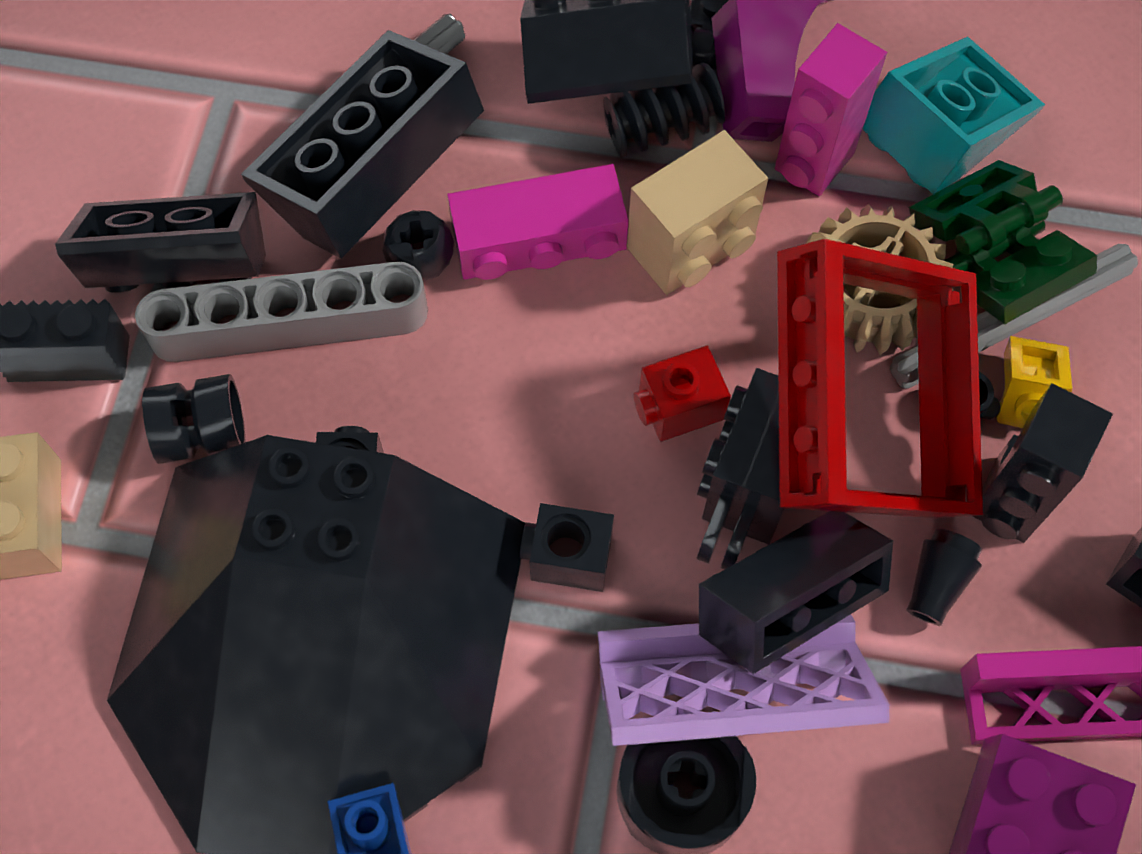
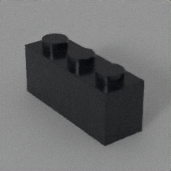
(794, 589)

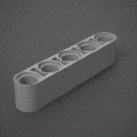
(259, 299)

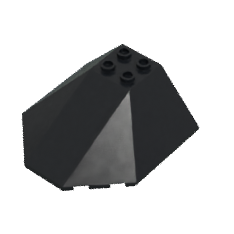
(312, 639)

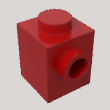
(682, 394)

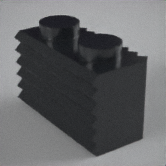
(62, 342)

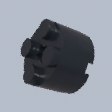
(677, 824)

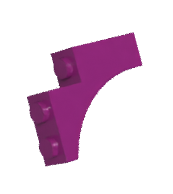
(757, 62)

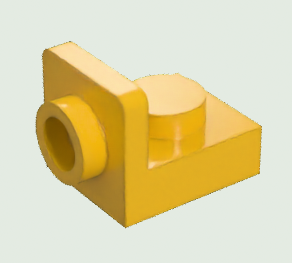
(1028, 373)

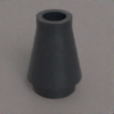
(942, 575)

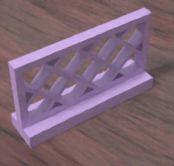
(660, 661)

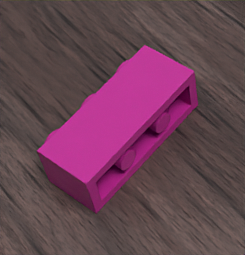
(828, 109)
(538, 222)

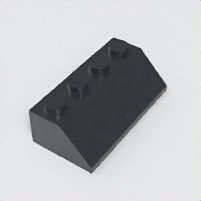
(365, 141)

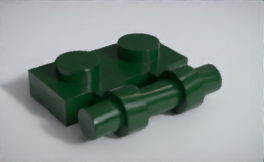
(986, 207)
(1030, 274)

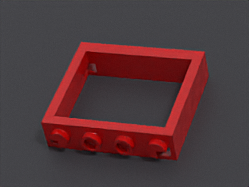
(814, 380)

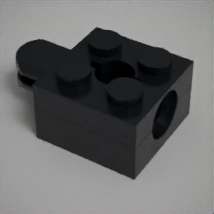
(744, 470)

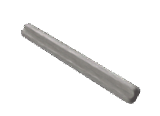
(1111, 267)

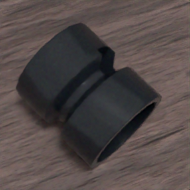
(215, 415)

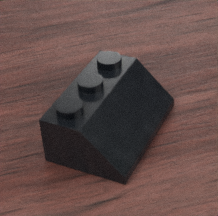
(604, 46)
(164, 241)

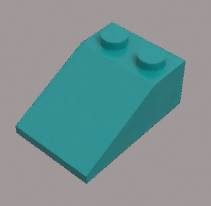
(947, 112)

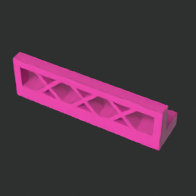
(1047, 672)

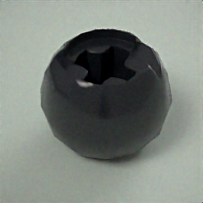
(419, 227)

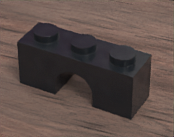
(1041, 463)

